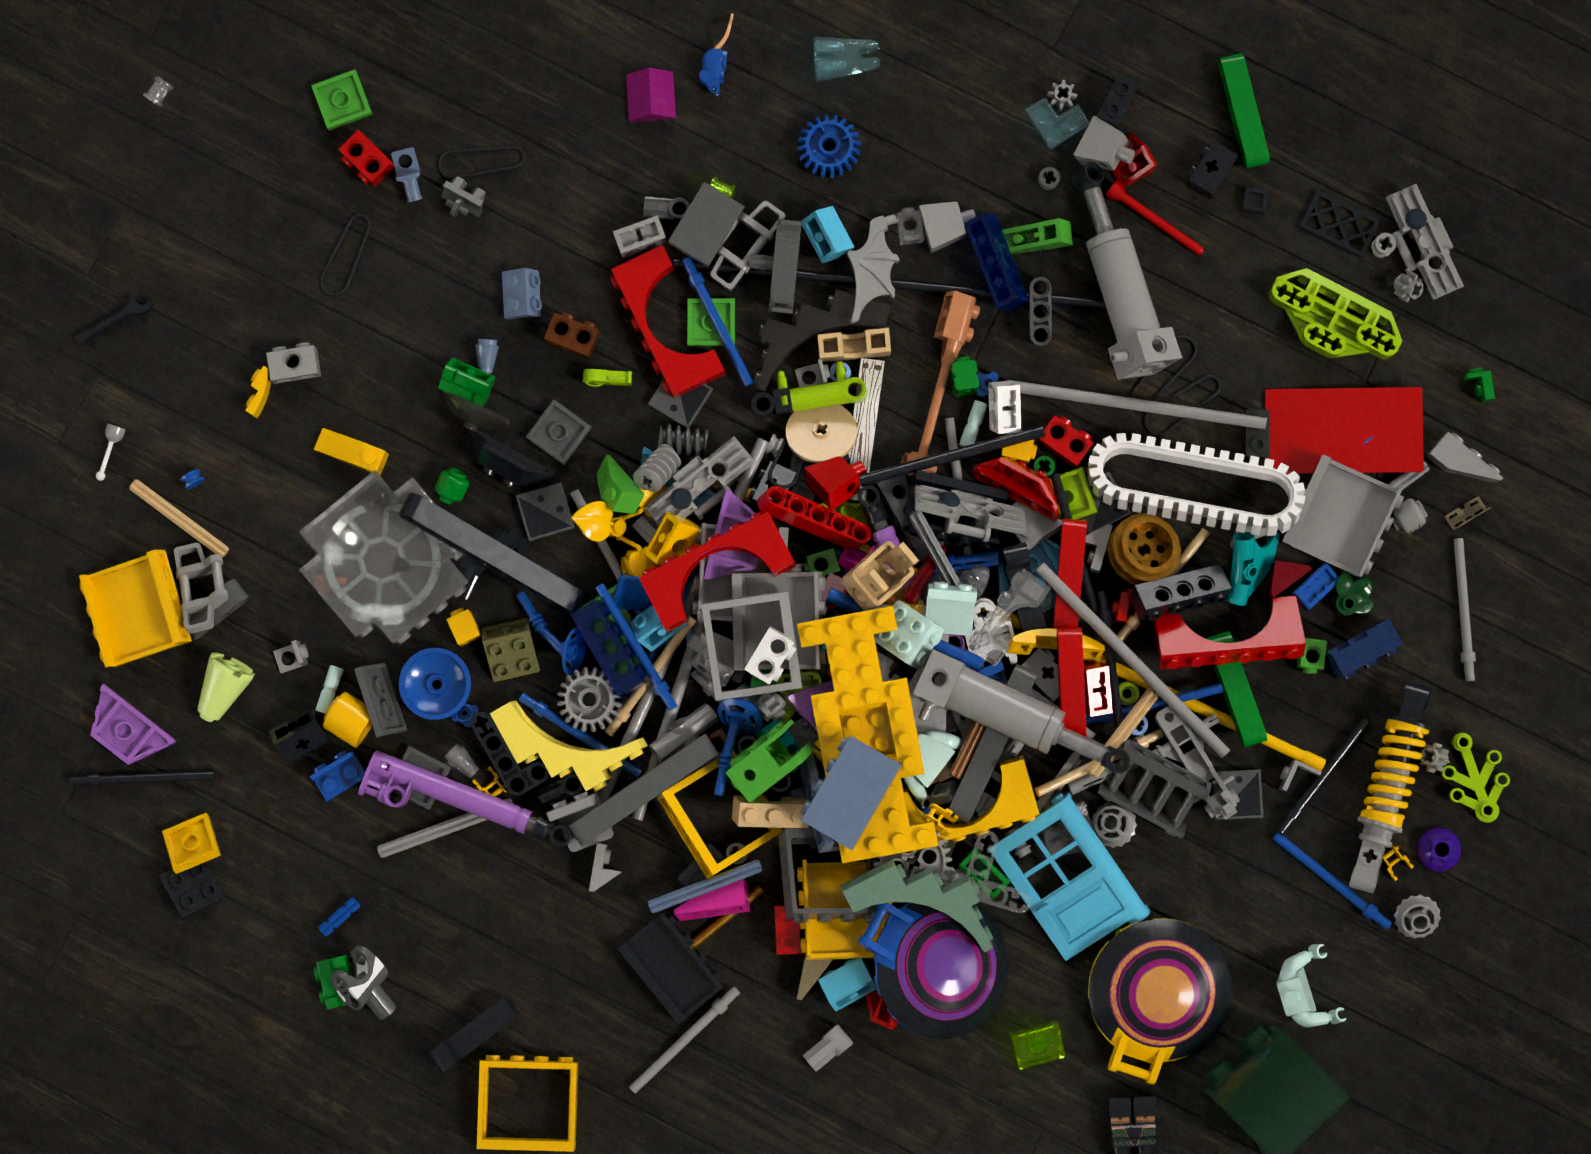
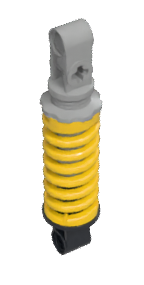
(1382, 814)

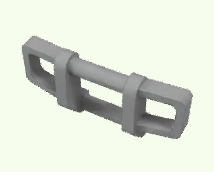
(765, 235)
(183, 574)

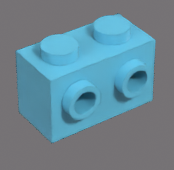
(827, 234)
(650, 630)
(847, 983)

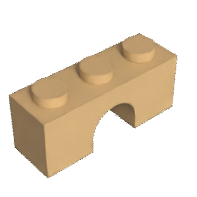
(854, 346)
(769, 813)

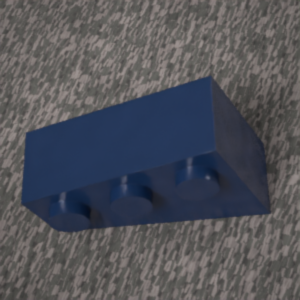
(1363, 650)

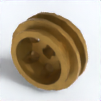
(1124, 551)

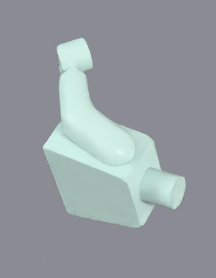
(936, 751)
(1297, 994)

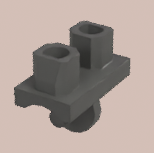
(462, 201)

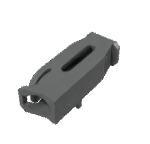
(783, 264)

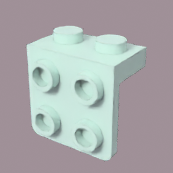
(951, 607)
(913, 638)

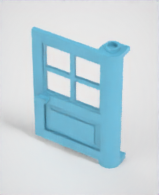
(1087, 904)

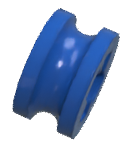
(192, 479)

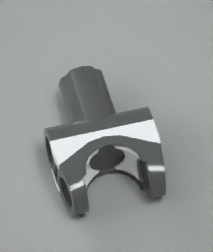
(365, 985)

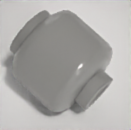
(1409, 516)

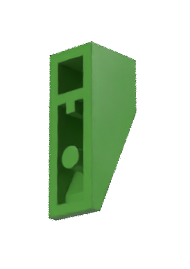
(1039, 236)
(618, 488)

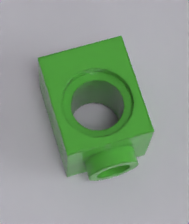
(827, 555)
(1319, 648)

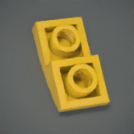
(261, 383)

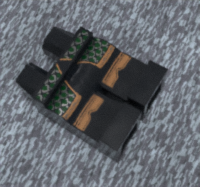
(1135, 1133)

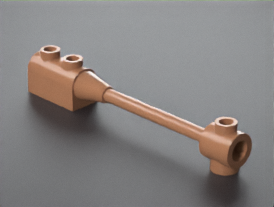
(954, 331)

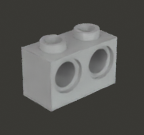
(639, 237)

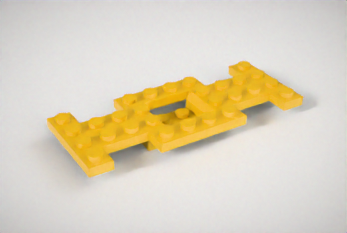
(874, 714)

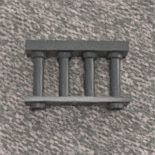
(1174, 775)

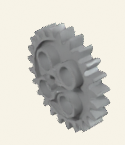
(937, 865)

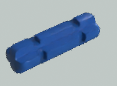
(339, 916)

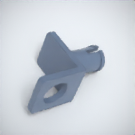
(408, 175)

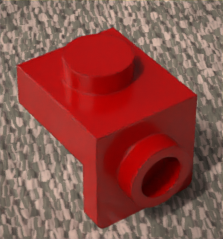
(1120, 608)

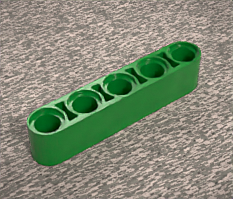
(1243, 110)
(1239, 698)

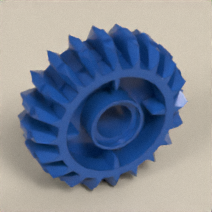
(829, 132)

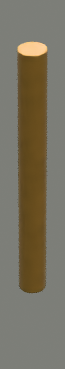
(722, 920)

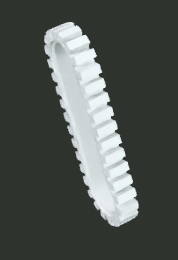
(1281, 520)

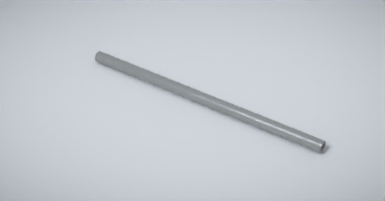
(1142, 405)
(1132, 660)
(677, 695)

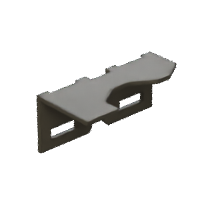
(1461, 515)

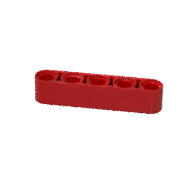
(803, 518)
(1070, 570)
(1071, 678)

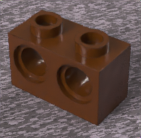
(569, 340)

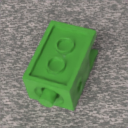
(765, 763)

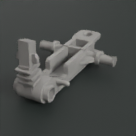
(1196, 760)

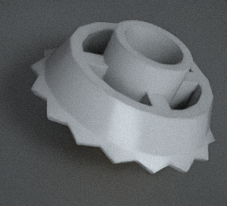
(1114, 824)
(1417, 916)

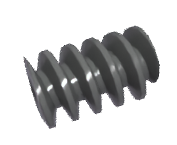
(684, 441)

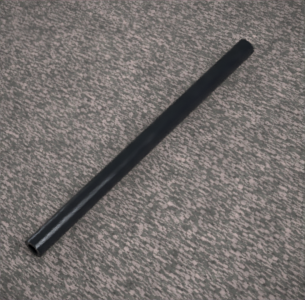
(951, 455)

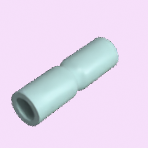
(974, 421)
(330, 686)

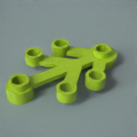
(1476, 781)

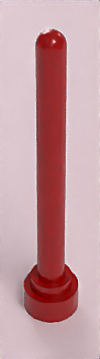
(1117, 193)

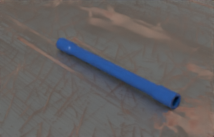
(968, 658)

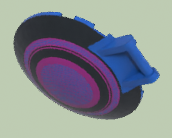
(935, 970)

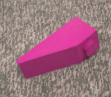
(722, 901)

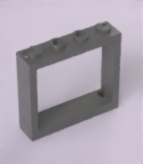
(806, 836)

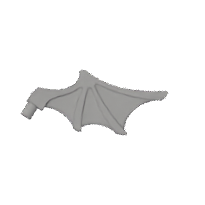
(873, 265)

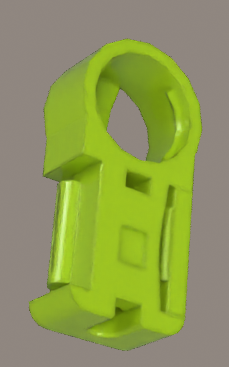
(606, 377)

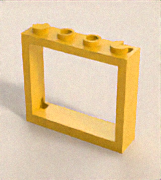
(689, 833)
(530, 1144)

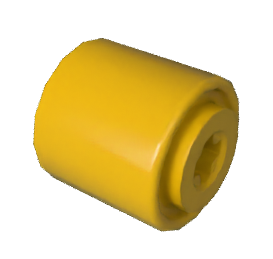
(348, 719)

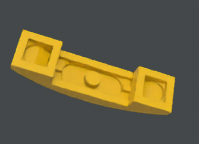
(1047, 638)

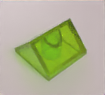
(1037, 1044)

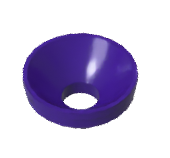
(1426, 849)

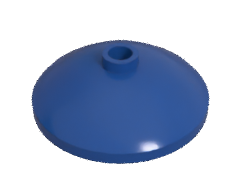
(418, 678)

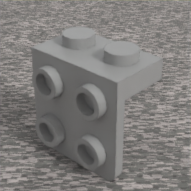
(570, 812)

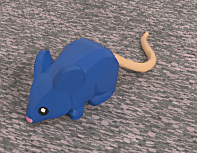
(715, 64)

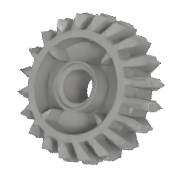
(574, 700)

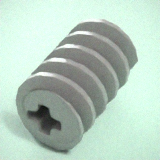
(657, 469)

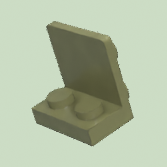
(510, 650)

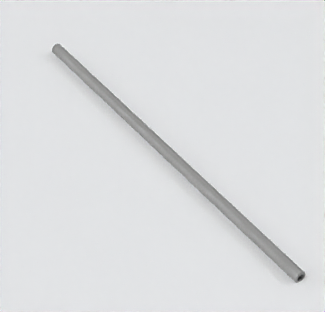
(648, 696)

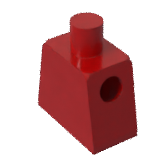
(834, 480)

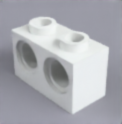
(1004, 407)
(765, 652)

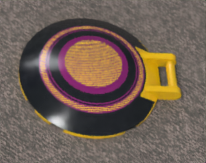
(1158, 993)

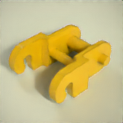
(501, 787)
(935, 809)
(1389, 866)

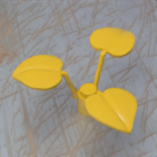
(597, 524)

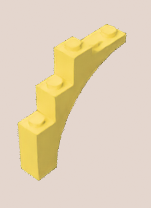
(528, 740)

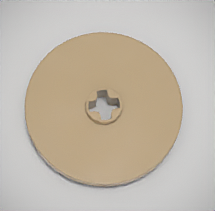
(814, 447)

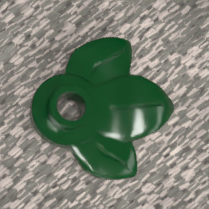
(1355, 592)

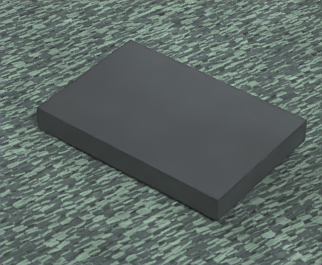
(705, 224)
(380, 699)

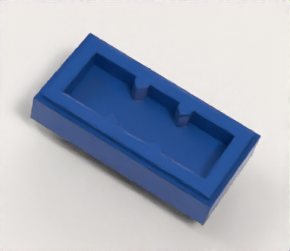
(1315, 586)

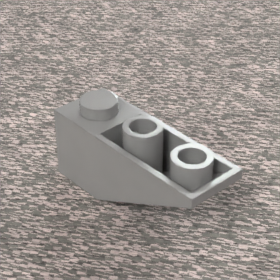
(1457, 459)

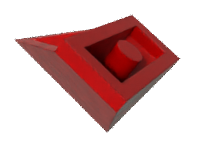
(1141, 165)

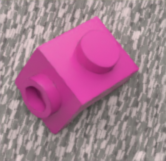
(852, 558)

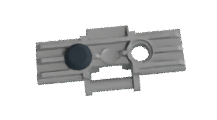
(1431, 237)
(696, 478)
(958, 503)

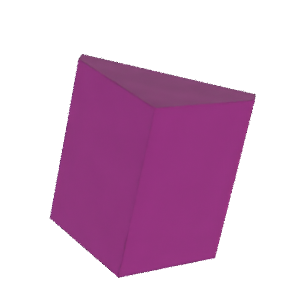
(650, 95)

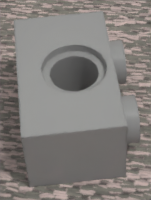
(307, 367)

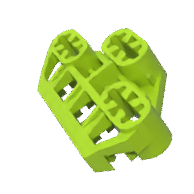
(1334, 320)

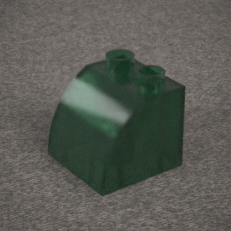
(1273, 1091)

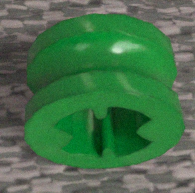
(1051, 467)

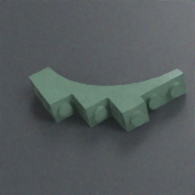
(887, 885)

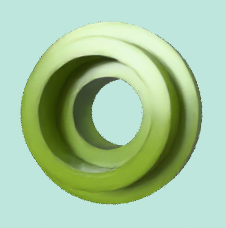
(1134, 693)

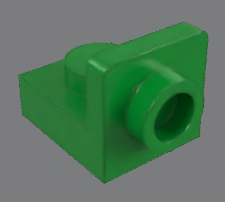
(1484, 387)

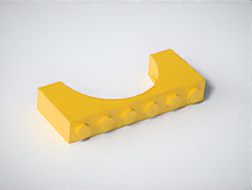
(1013, 803)

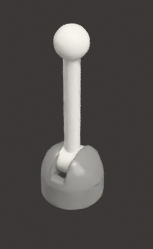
(113, 434)

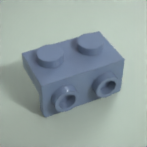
(521, 293)

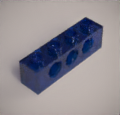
(996, 261)
(585, 620)

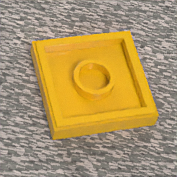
(191, 843)

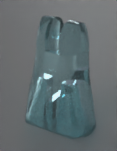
(842, 57)

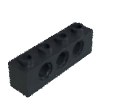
(1188, 584)

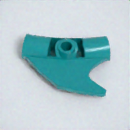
(1249, 565)

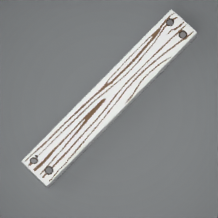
(866, 415)

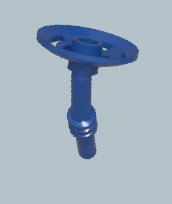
(571, 650)
(735, 726)

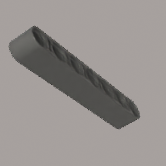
(987, 755)
(643, 790)

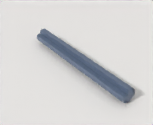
(705, 886)

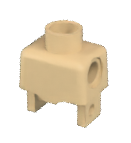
(873, 580)

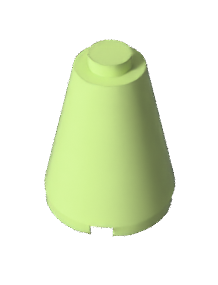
(222, 685)

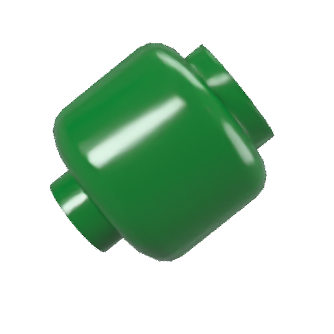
(451, 485)

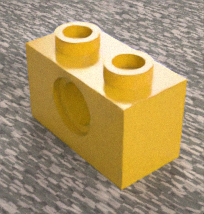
(671, 538)

